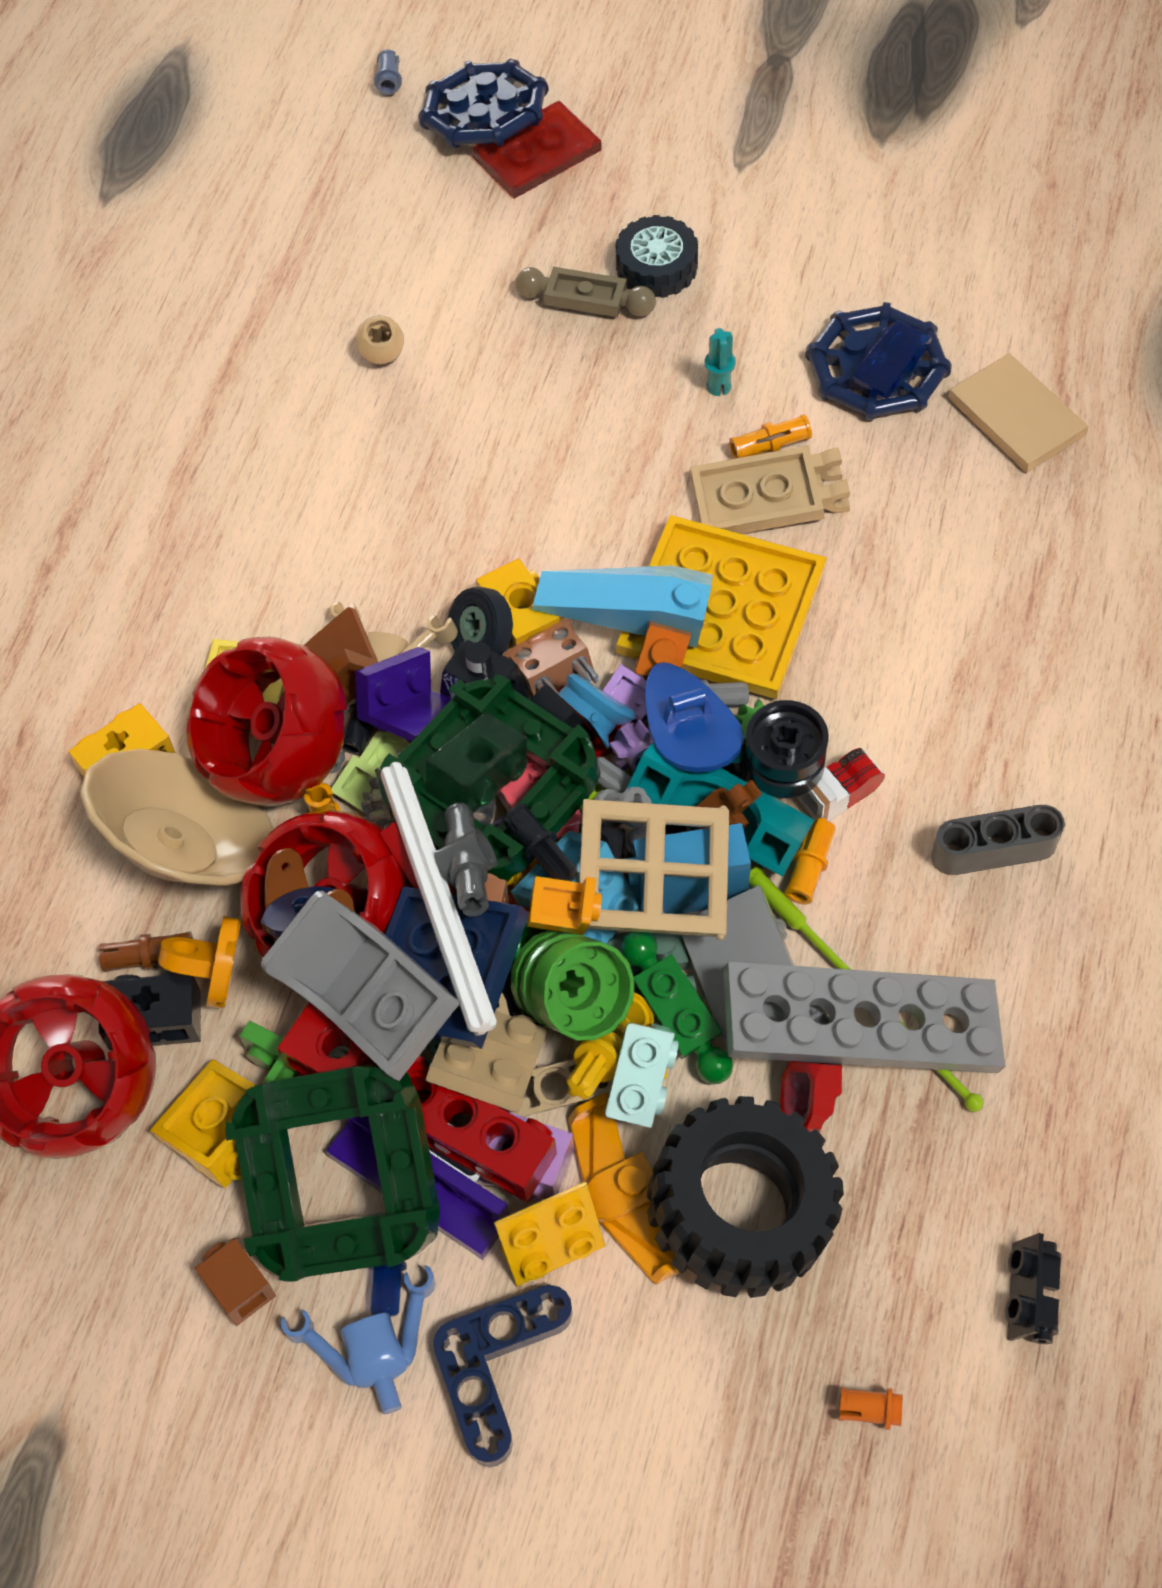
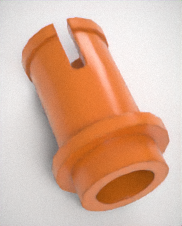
(871, 1407)

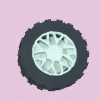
(657, 255)

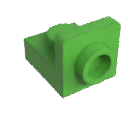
(263, 1051)

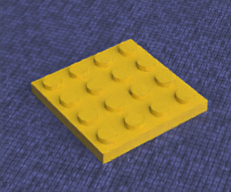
(753, 606)

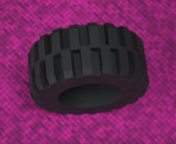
(770, 1144)

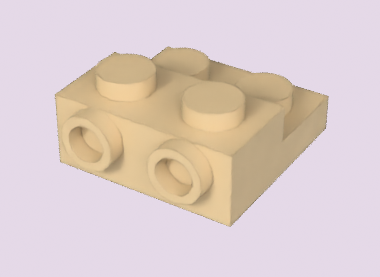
(499, 1069)

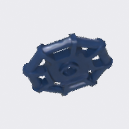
(483, 103)
(855, 349)

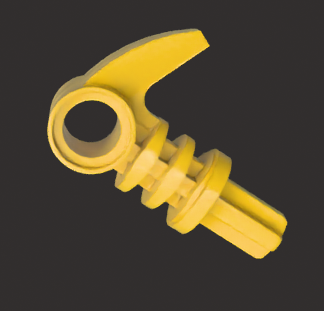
(598, 1058)

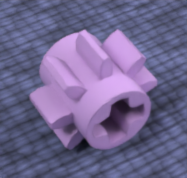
(630, 744)

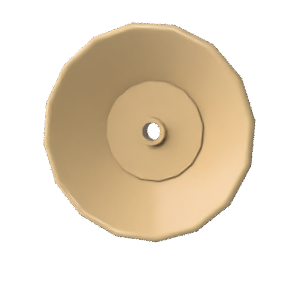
(171, 818)

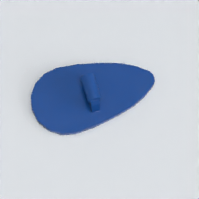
(689, 721)

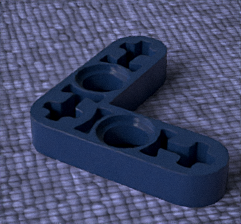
(485, 1348)

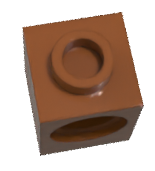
(234, 1280)

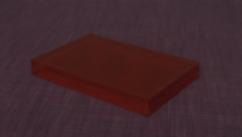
(539, 151)

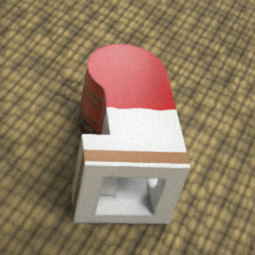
(843, 785)

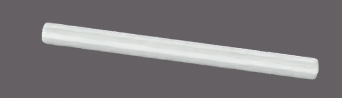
(438, 901)

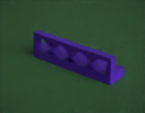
(465, 1206)

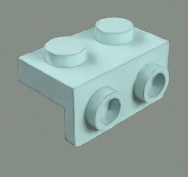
(639, 1074)

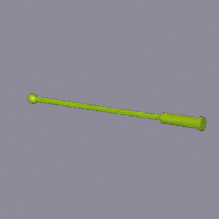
(797, 921)

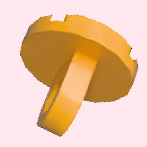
(204, 959)

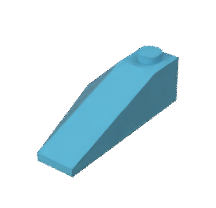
(628, 597)

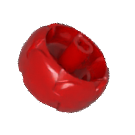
(302, 725)
(352, 846)
(122, 1084)

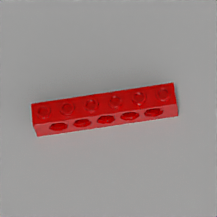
(513, 1170)

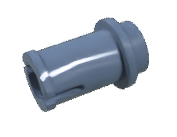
(387, 77)

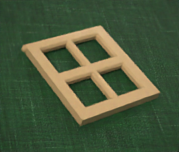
(654, 867)

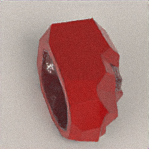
(811, 1091)

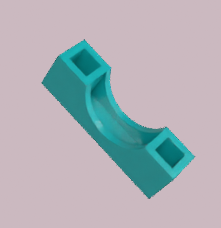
(773, 827)

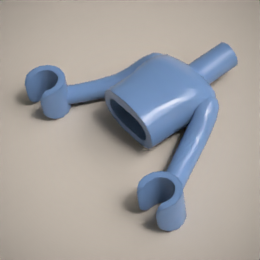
(372, 1346)

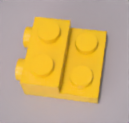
(198, 1120)

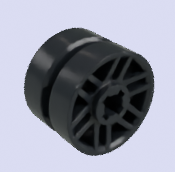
(786, 748)

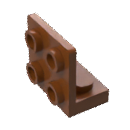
(345, 648)

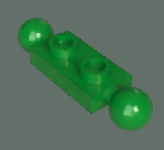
(677, 1006)

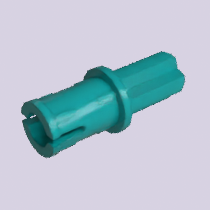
(720, 362)

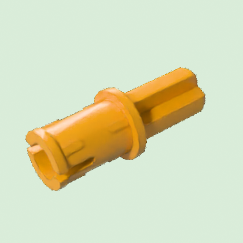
(810, 862)

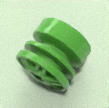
(572, 984)

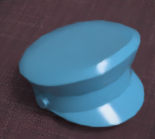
(597, 707)

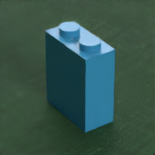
(692, 847)

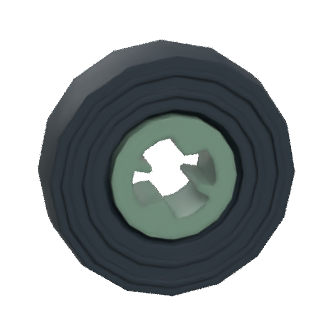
(485, 606)

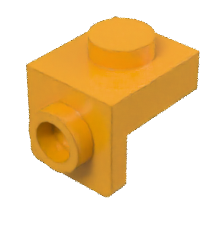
(564, 905)

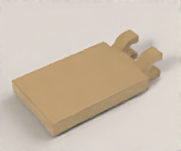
(770, 489)

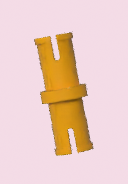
(794, 430)

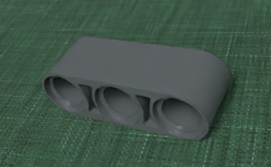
(1011, 825)

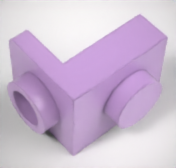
(630, 690)

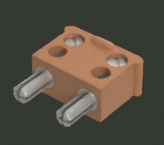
(551, 657)

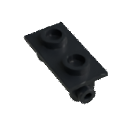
(1033, 1267)

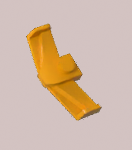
(618, 1187)

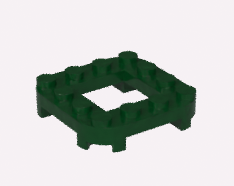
(550, 742)
(271, 1185)

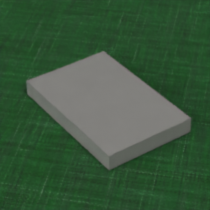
(750, 938)

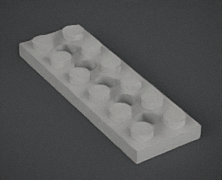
(846, 1040)

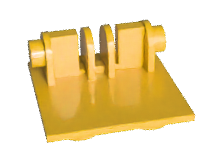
(550, 1234)

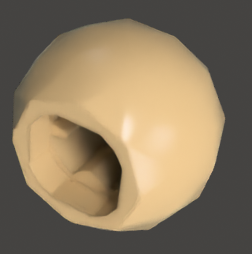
(379, 340)

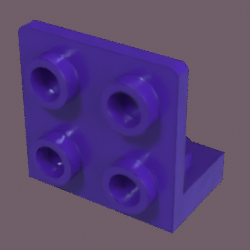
(398, 694)

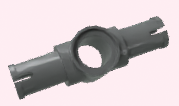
(466, 859)

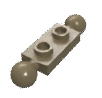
(585, 291)

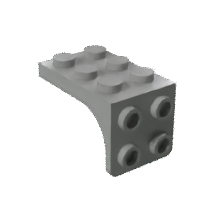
(360, 982)

